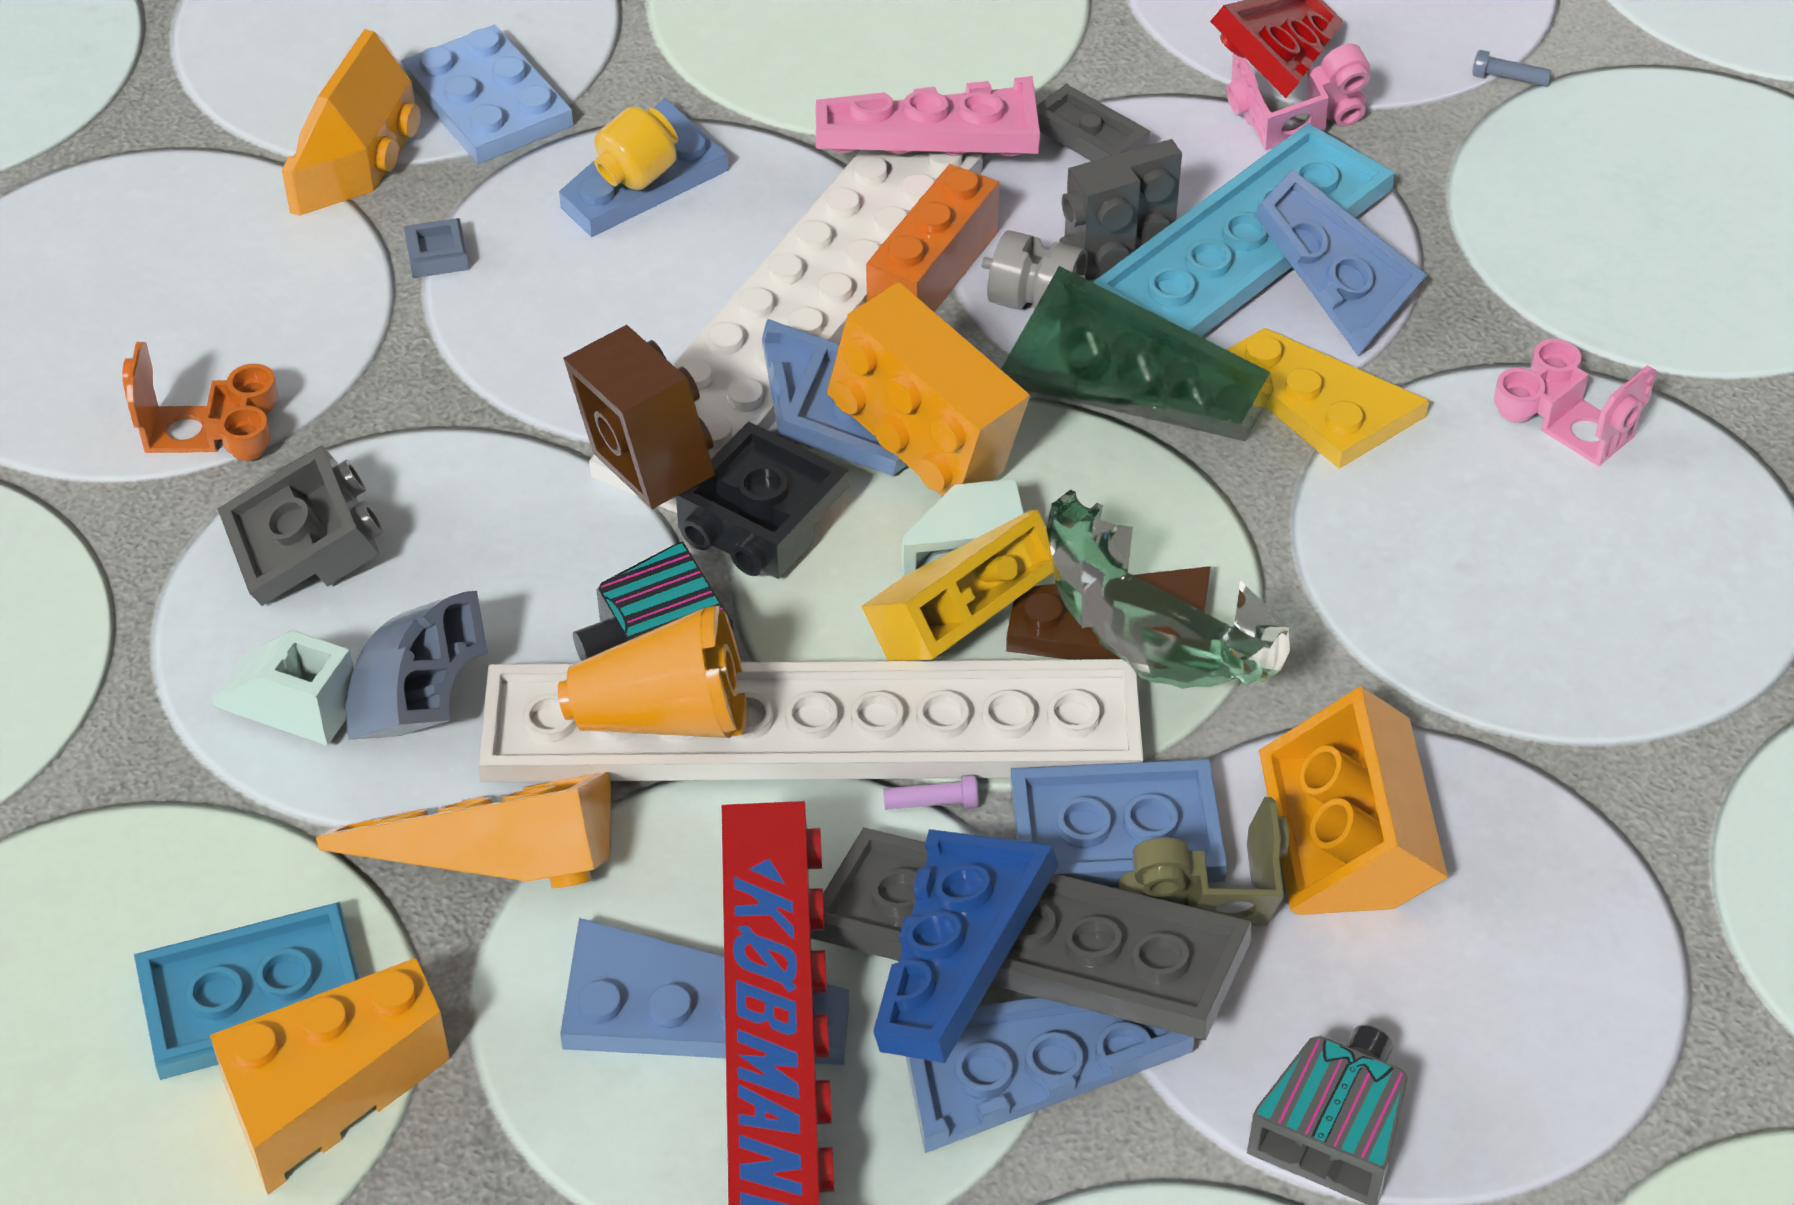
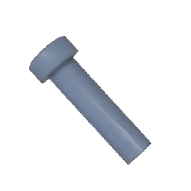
(1508, 69)

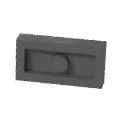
(1088, 125)

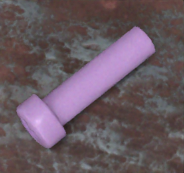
(934, 794)

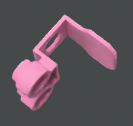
(1331, 94)
(1556, 392)

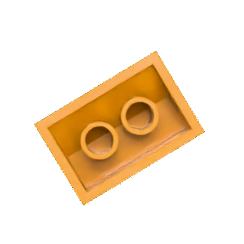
(1353, 809)

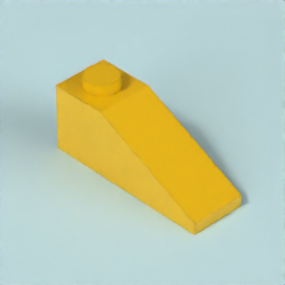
(959, 590)

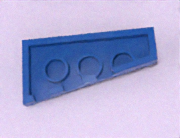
(960, 931)

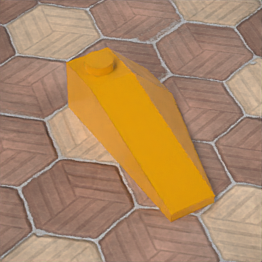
(531, 835)

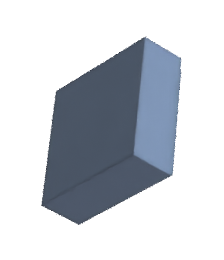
(436, 247)

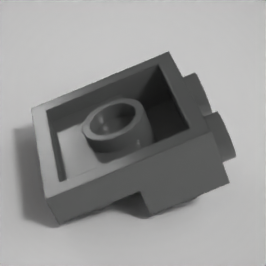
(1121, 203)
(301, 526)

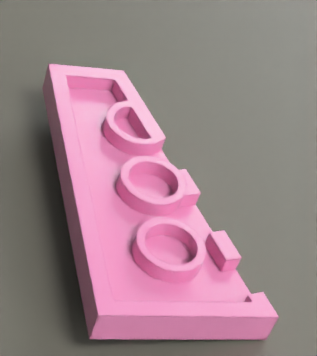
(927, 121)

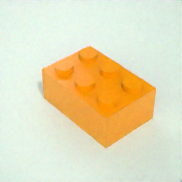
(925, 391)

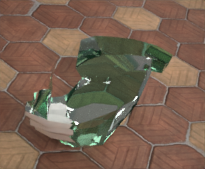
(1095, 585)

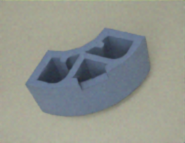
(411, 666)

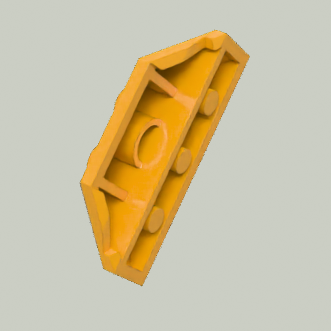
(352, 129)

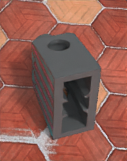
(1334, 1114)

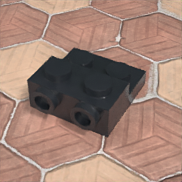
(760, 501)

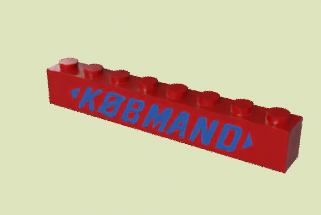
(770, 1007)

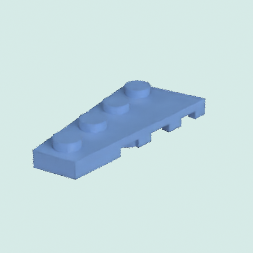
(660, 998)
(1026, 1059)

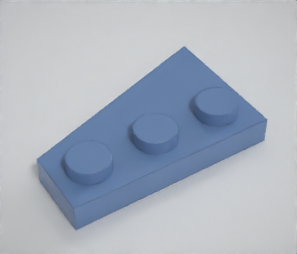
(601, 206)
(1338, 259)

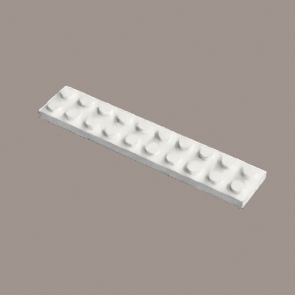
(804, 284)
(836, 723)

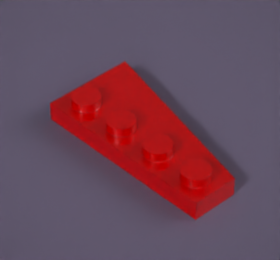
(1277, 36)

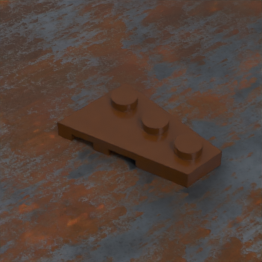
(1047, 628)

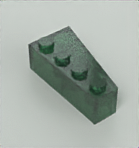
(1128, 360)

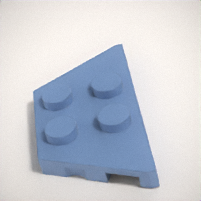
(799, 378)

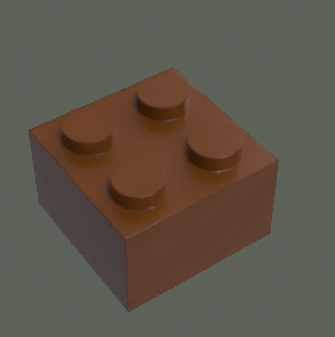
(641, 415)

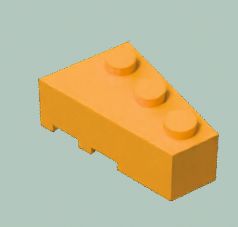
(328, 1062)

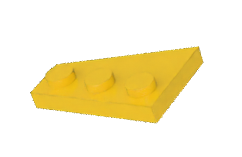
(1329, 401)

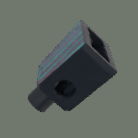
(645, 599)

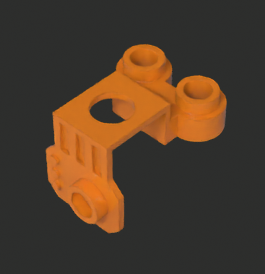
(232, 414)

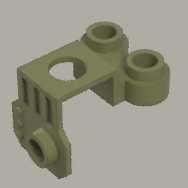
(1179, 875)

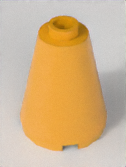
(662, 682)

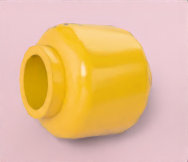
(635, 148)

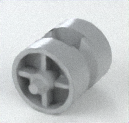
(1024, 268)

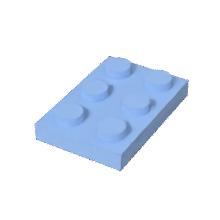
(487, 94)

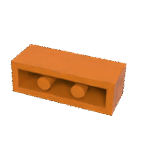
(938, 237)

